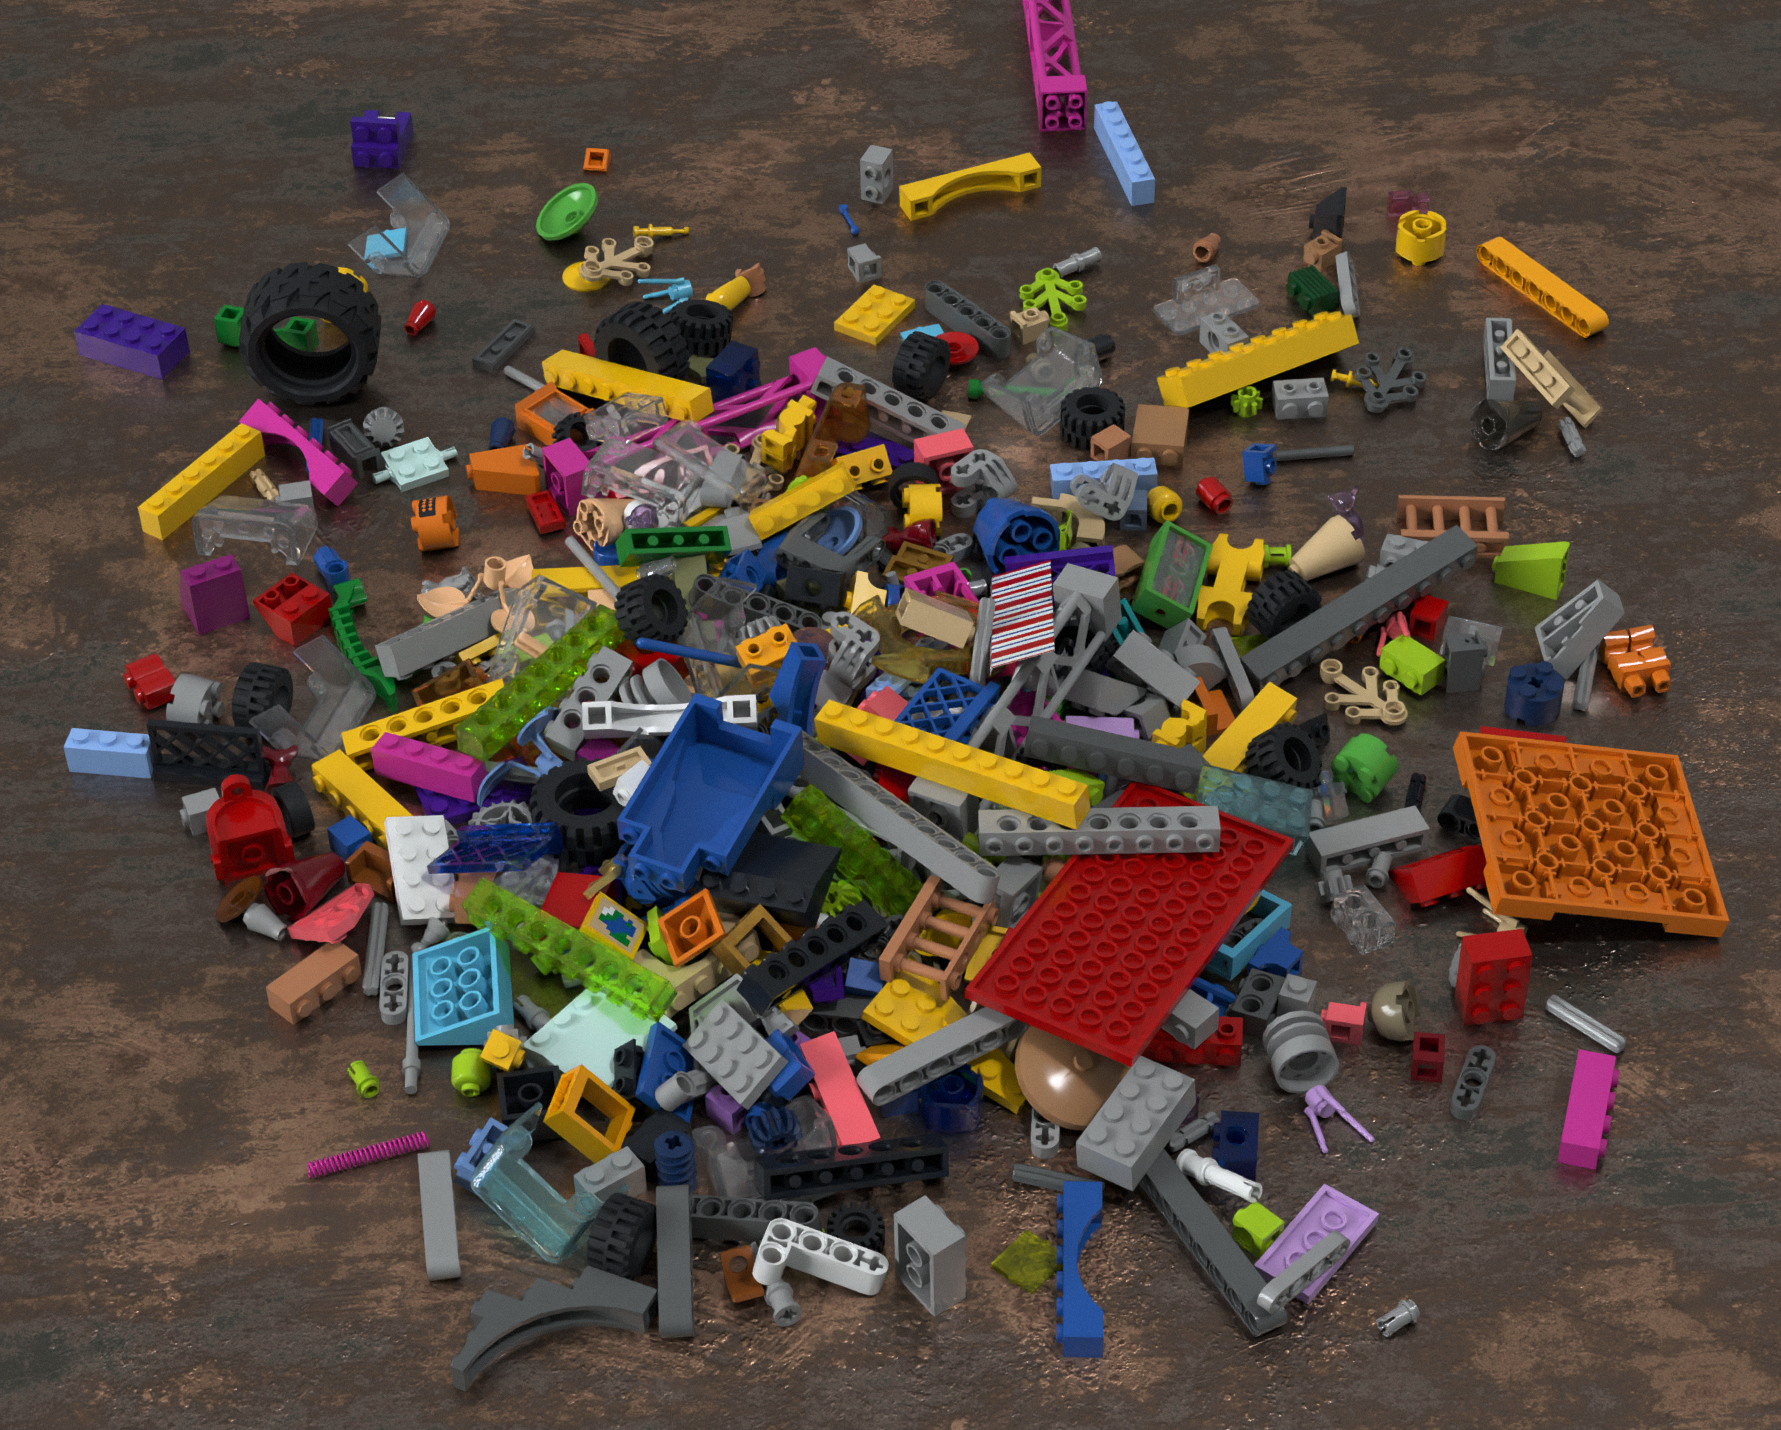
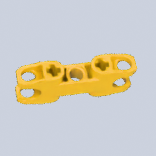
(1227, 596)

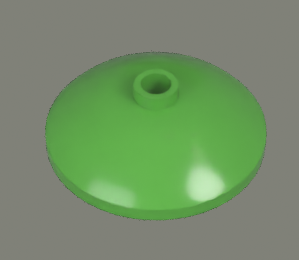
(567, 212)

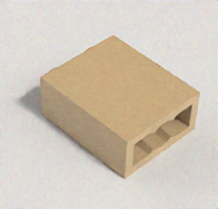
(935, 618)

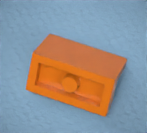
(1218, 710)

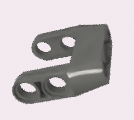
(801, 549)

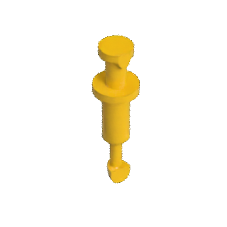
(658, 231)
(1349, 379)

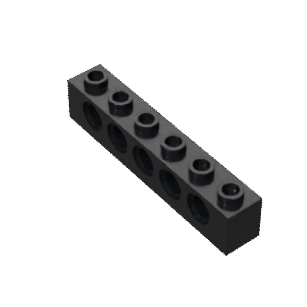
(811, 956)
(851, 1166)

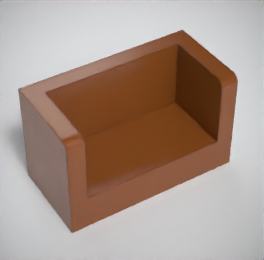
(372, 866)

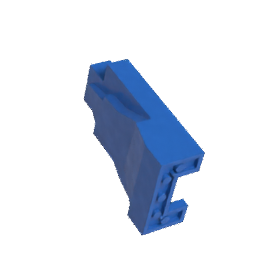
(706, 794)

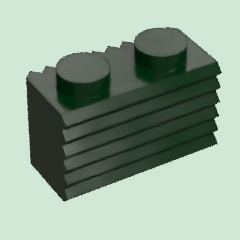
(1312, 290)

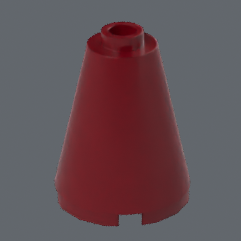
(302, 883)

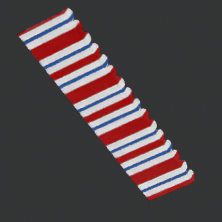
(1022, 614)

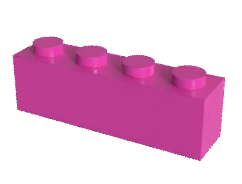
(428, 766)
(1587, 1109)

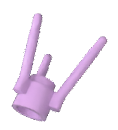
(1323, 1104)

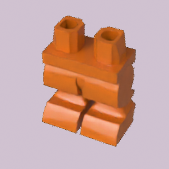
(1635, 661)

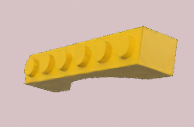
(1009, 174)

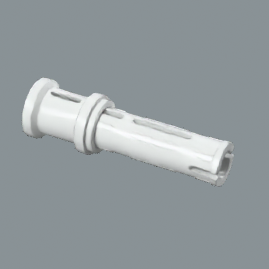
(1208, 1172)

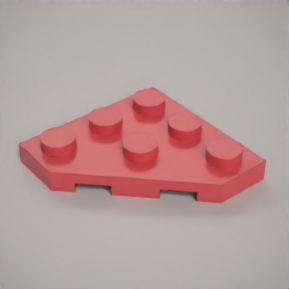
(334, 917)

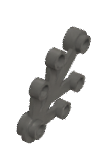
(1378, 400)

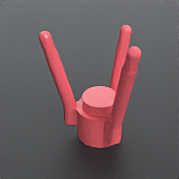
(1394, 626)

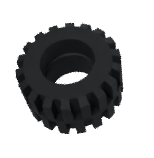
(703, 325)
(921, 365)
(1088, 413)
(1282, 603)
(651, 609)
(260, 689)
(1285, 756)
(622, 1236)

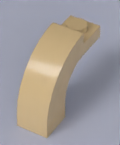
(1085, 524)

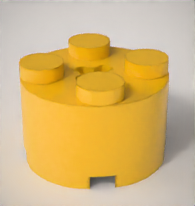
(1421, 237)
(922, 502)

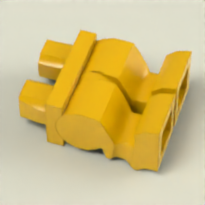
(794, 429)
(1184, 730)

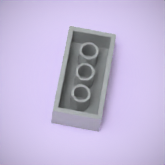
(1136, 1123)

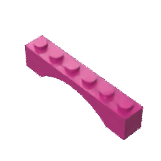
(324, 474)

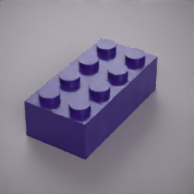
(132, 341)

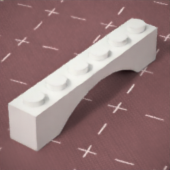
(620, 719)

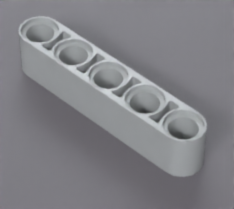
(439, 1215)

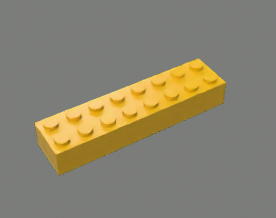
(1257, 359)

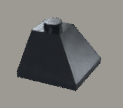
(1329, 214)

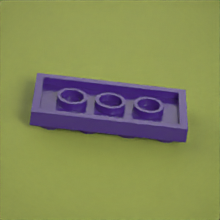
(459, 810)

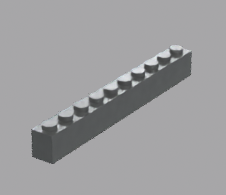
(1359, 609)

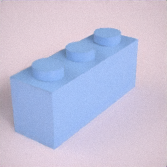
(109, 753)

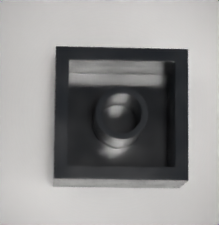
(522, 1090)

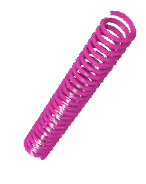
(347, 1158)

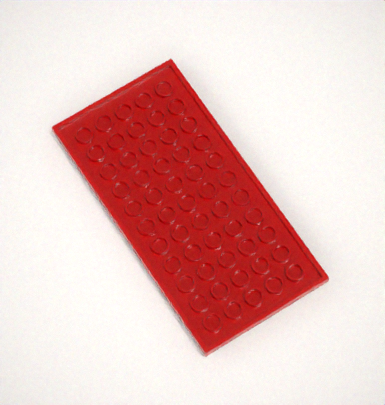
(1127, 934)

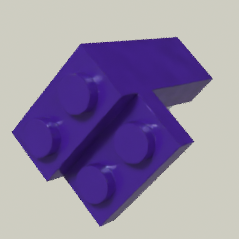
(380, 140)

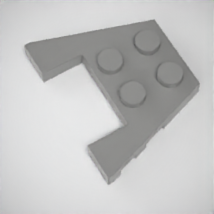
(771, 1020)

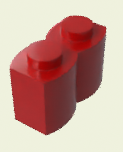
(149, 681)

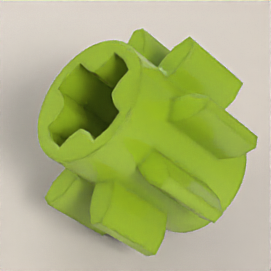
(1246, 401)

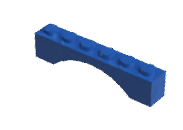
(1081, 1316)

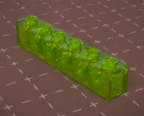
(862, 858)

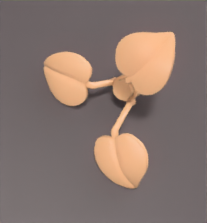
(496, 575)

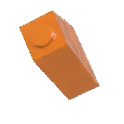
(504, 471)

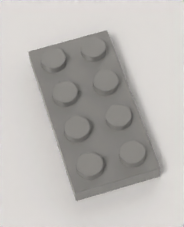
(735, 1054)

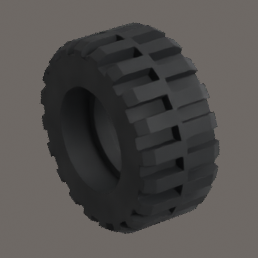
(643, 340)
(584, 837)

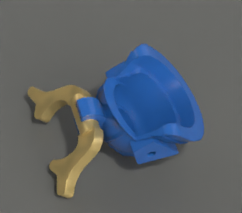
(640, 890)

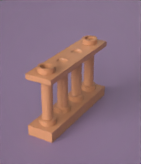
(1456, 508)
(920, 918)

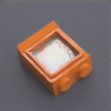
(543, 410)

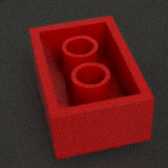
(1493, 976)

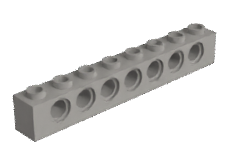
(1101, 832)

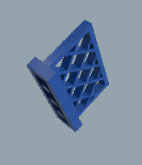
(961, 723)

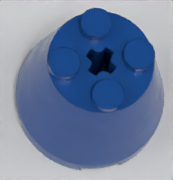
(1014, 529)

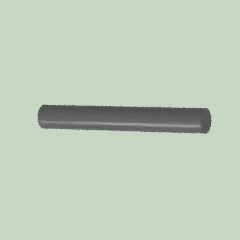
(1310, 453)

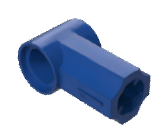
(331, 566)

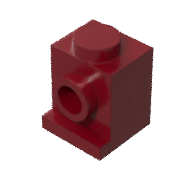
(1427, 1057)

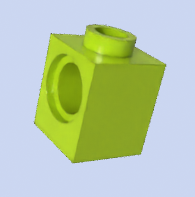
(1256, 1228)

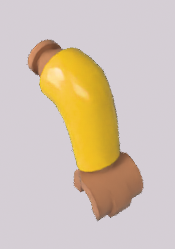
(747, 283)

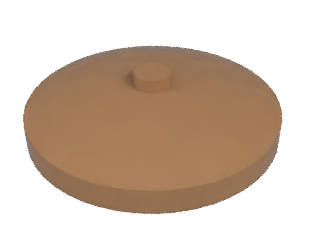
(1064, 1079)

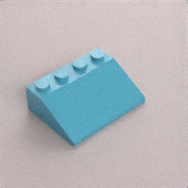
(462, 990)

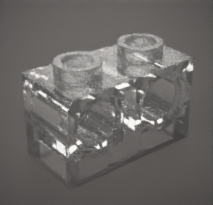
(1363, 919)

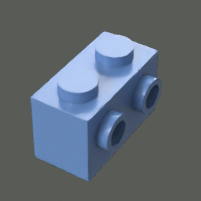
(481, 1143)

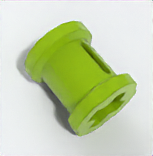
(1284, 552)

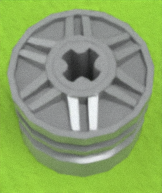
(658, 686)
(1300, 1051)

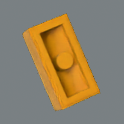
(878, 1052)

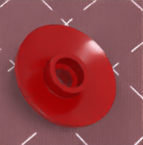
(962, 346)

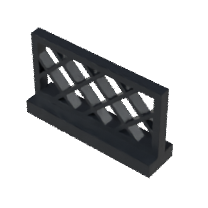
(207, 768)

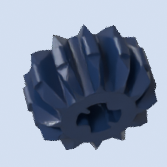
(774, 1131)

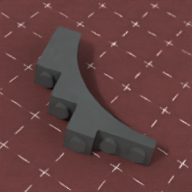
(546, 1307)

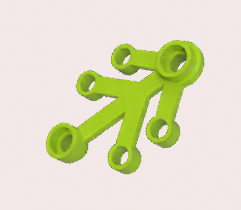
(1048, 280)

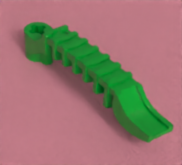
(347, 597)

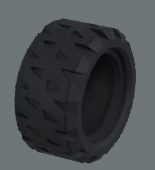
(317, 293)

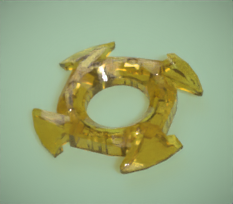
(912, 661)

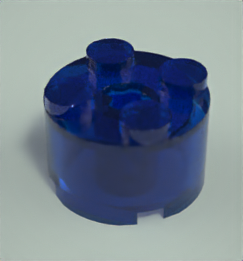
(953, 1101)

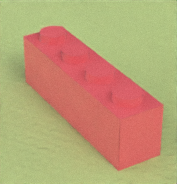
(838, 1090)

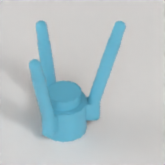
(680, 290)

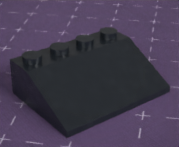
(779, 874)

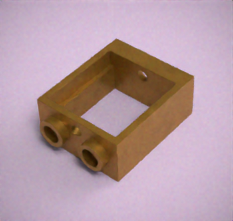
(758, 916)

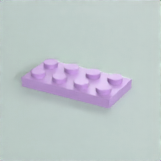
(1321, 1215)

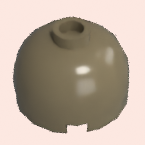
(1395, 1011)

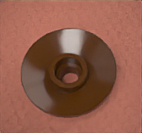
(239, 899)

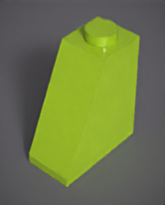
(1533, 568)

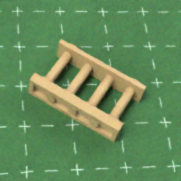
(1551, 378)

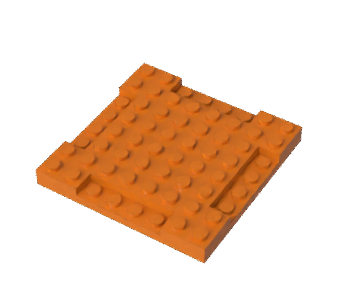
(1589, 833)

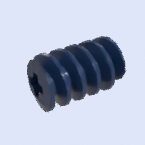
(675, 1159)

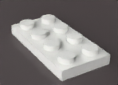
(412, 846)

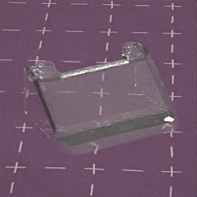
(713, 462)

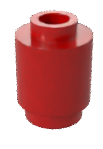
(1214, 495)

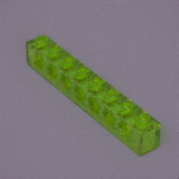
(538, 684)
(489, 898)

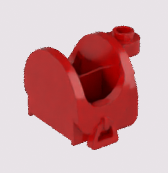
(246, 832)

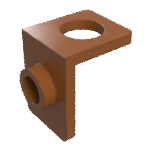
(741, 1284)

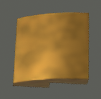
(913, 559)

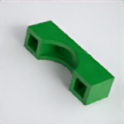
(298, 333)

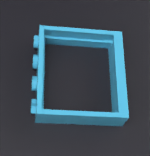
(1275, 913)

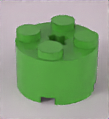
(1364, 766)

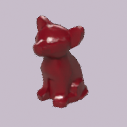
(919, 533)
(280, 762)

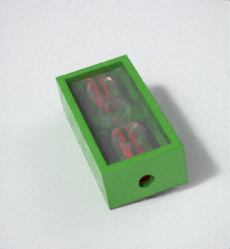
(1171, 576)

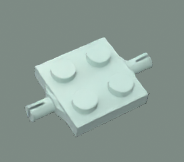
(414, 464)

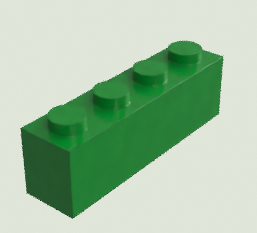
(652, 544)

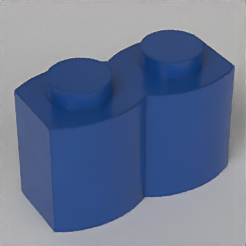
(795, 1073)

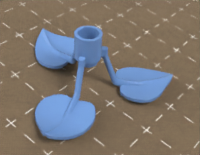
(533, 732)

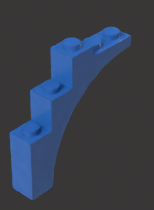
(797, 687)

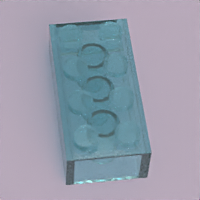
(1258, 801)

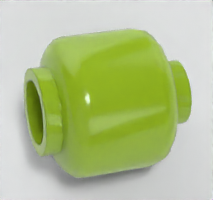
(470, 1072)

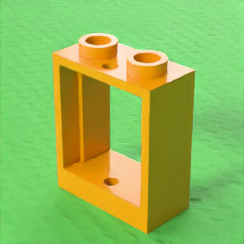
(575, 1130)

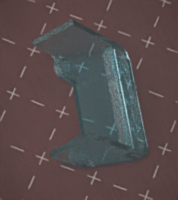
(527, 1201)

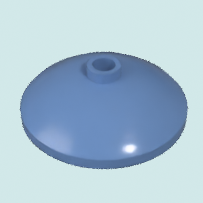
(842, 530)

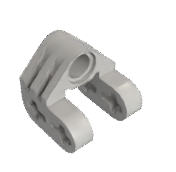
(995, 482)
(1112, 489)
(852, 656)

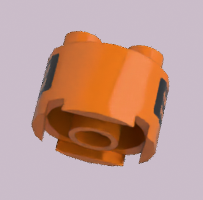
(435, 523)

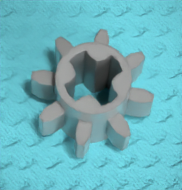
(1333, 883)

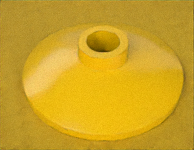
(576, 282)

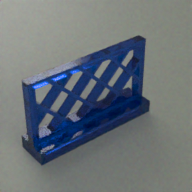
(498, 848)

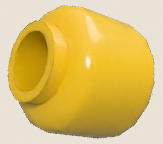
(1163, 504)

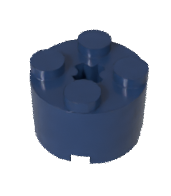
(1534, 693)

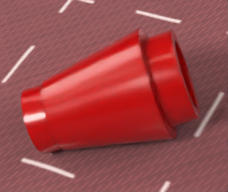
(420, 316)

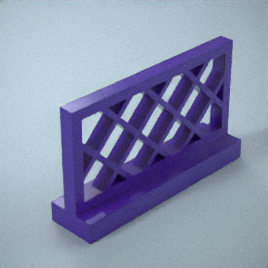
(1092, 558)

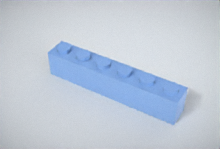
(1124, 153)

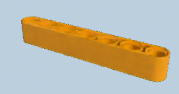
(1542, 287)

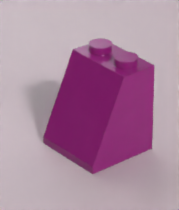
(214, 594)

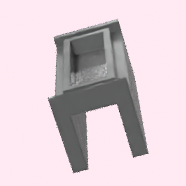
(353, 447)

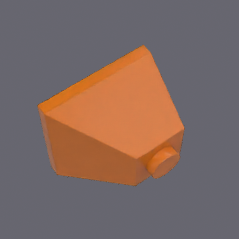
(691, 928)

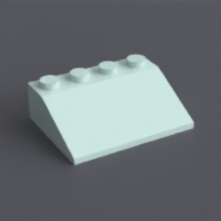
(587, 1035)

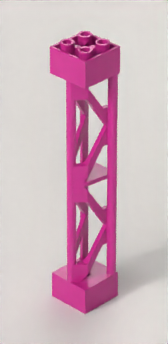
(1042, 37)
(566, 462)

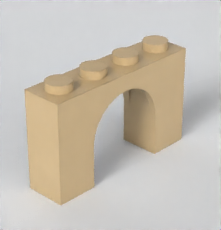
(700, 977)

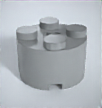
(195, 700)

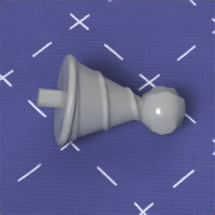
(434, 933)

